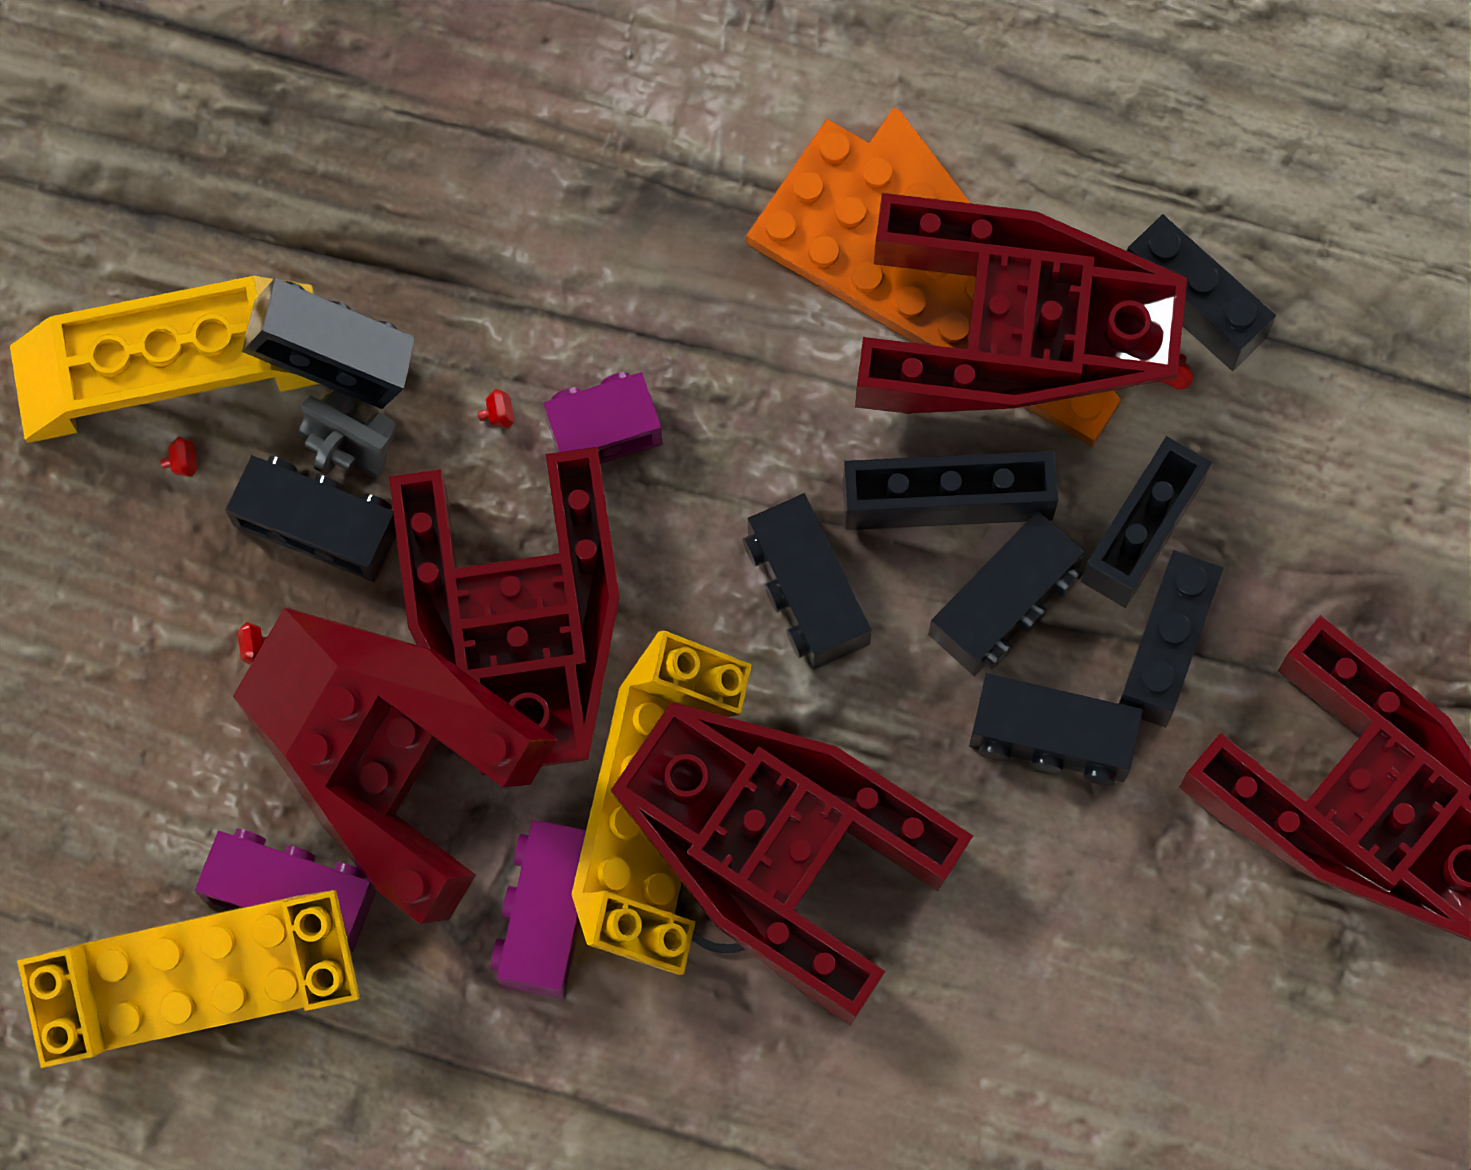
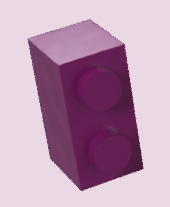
(609, 416)

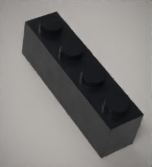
(949, 490)

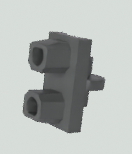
(343, 440)

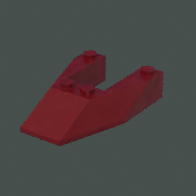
(1047, 318)
(526, 625)
(354, 729)
(1390, 812)
(752, 823)

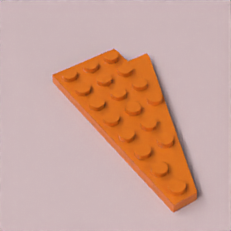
(827, 229)

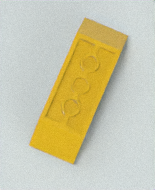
(139, 355)
(621, 881)
(188, 977)

